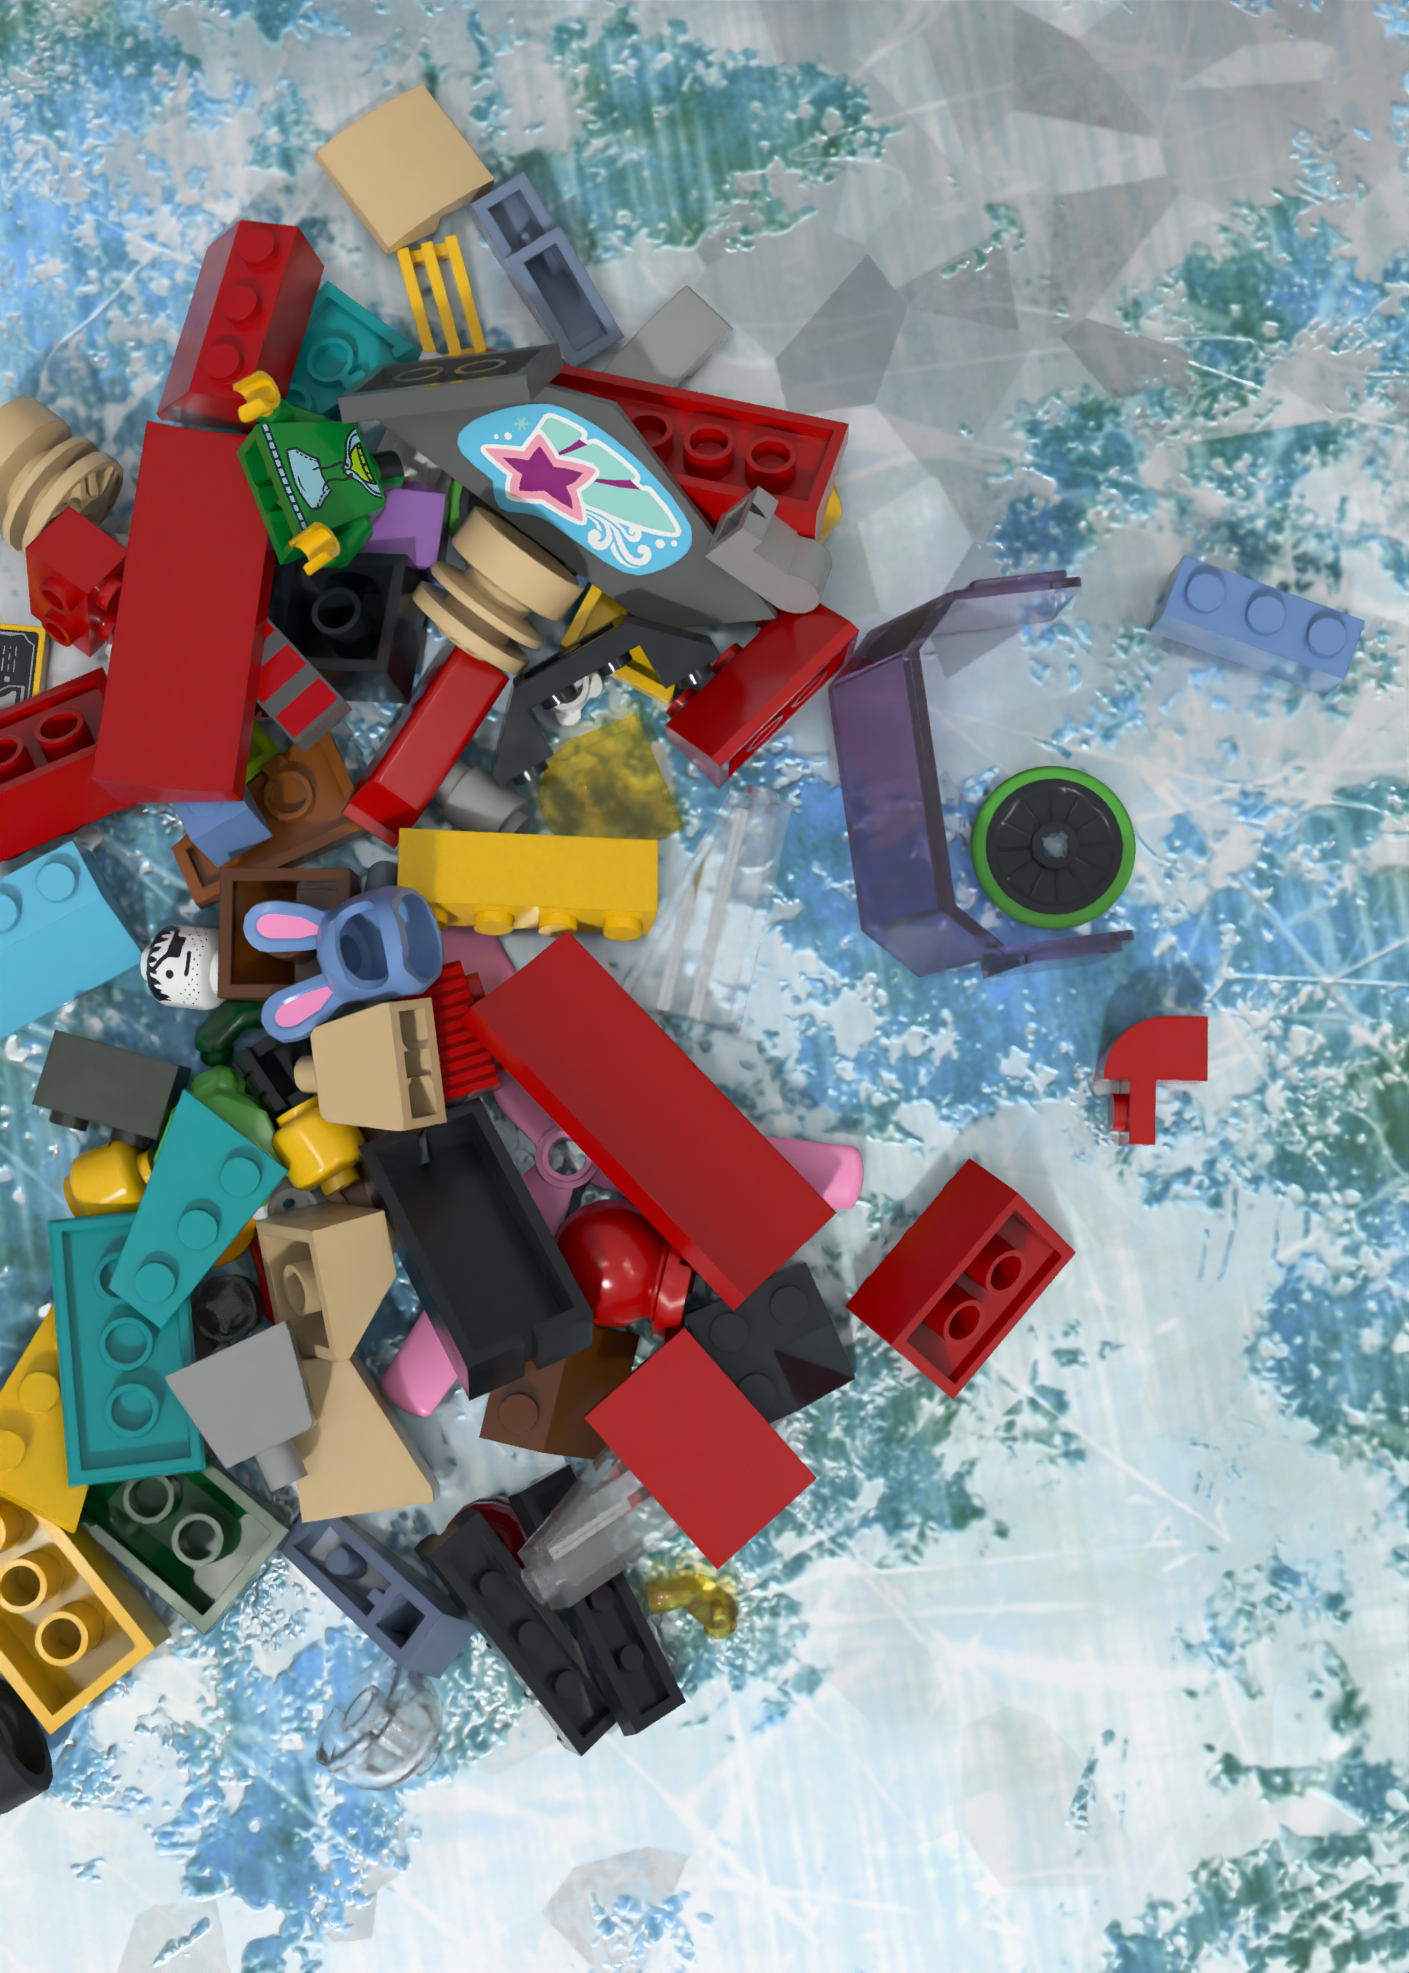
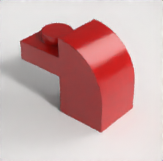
(1147, 1054)

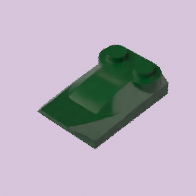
(188, 1537)

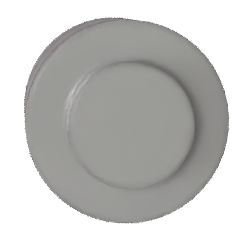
(477, 803)

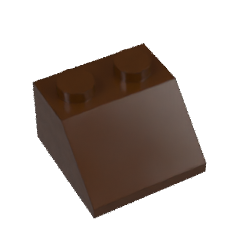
(257, 974)
(549, 1404)

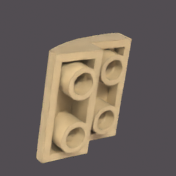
(404, 168)

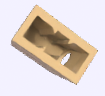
(377, 1068)

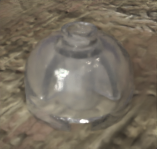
(386, 1729)

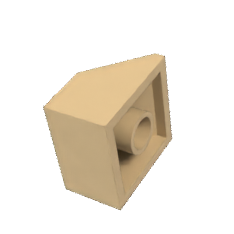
(327, 1273)

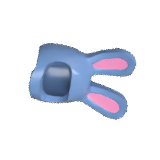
(367, 948)

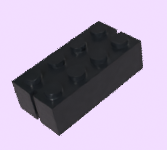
(476, 1249)

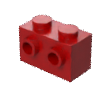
(75, 581)

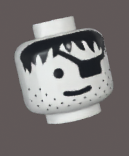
(183, 967)

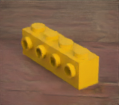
(533, 881)

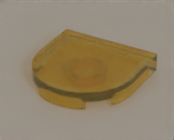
(608, 787)

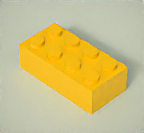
(65, 1616)

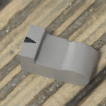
(770, 554)

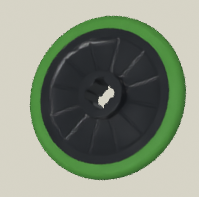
(1010, 849)

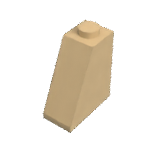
(358, 1450)

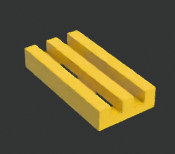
(429, 256)

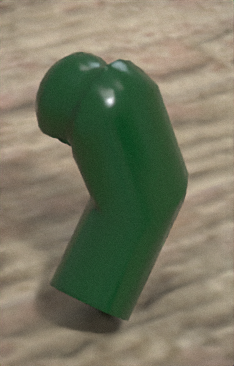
(223, 1027)

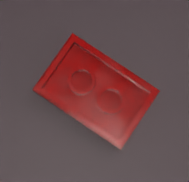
(699, 1447)

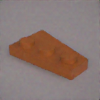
(302, 806)

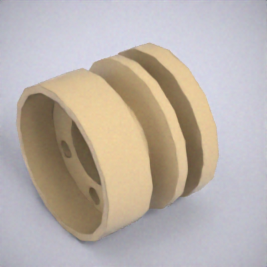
(48, 471)
(496, 592)

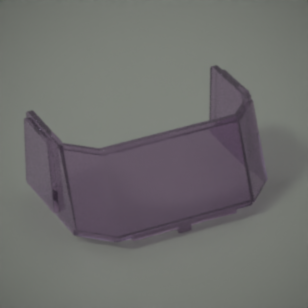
(895, 791)

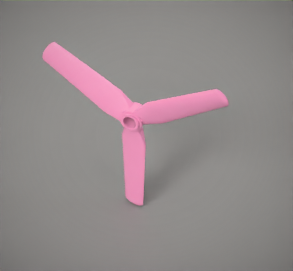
(421, 1367)

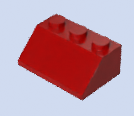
(240, 321)
(758, 689)
(49, 765)
(961, 1277)

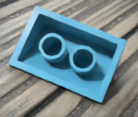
(59, 936)

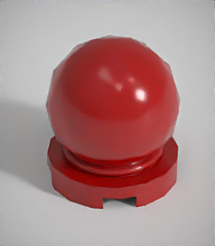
(625, 1267)

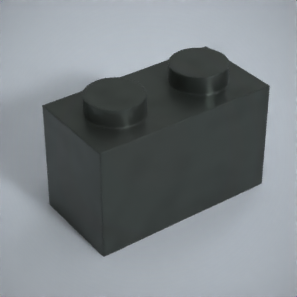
(109, 1087)

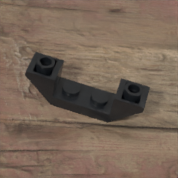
(672, 652)

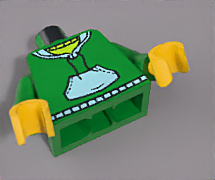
(311, 478)

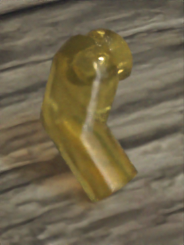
(700, 1598)

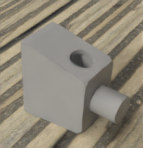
(252, 1402)

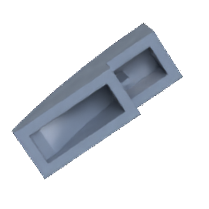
(545, 270)

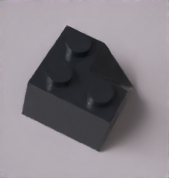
(356, 624)
(776, 1343)

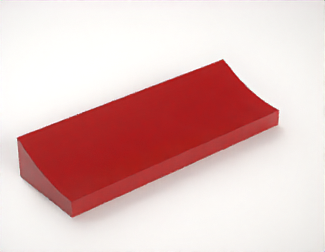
(728, 446)
(186, 626)
(649, 1119)

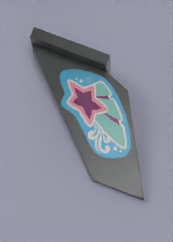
(564, 474)

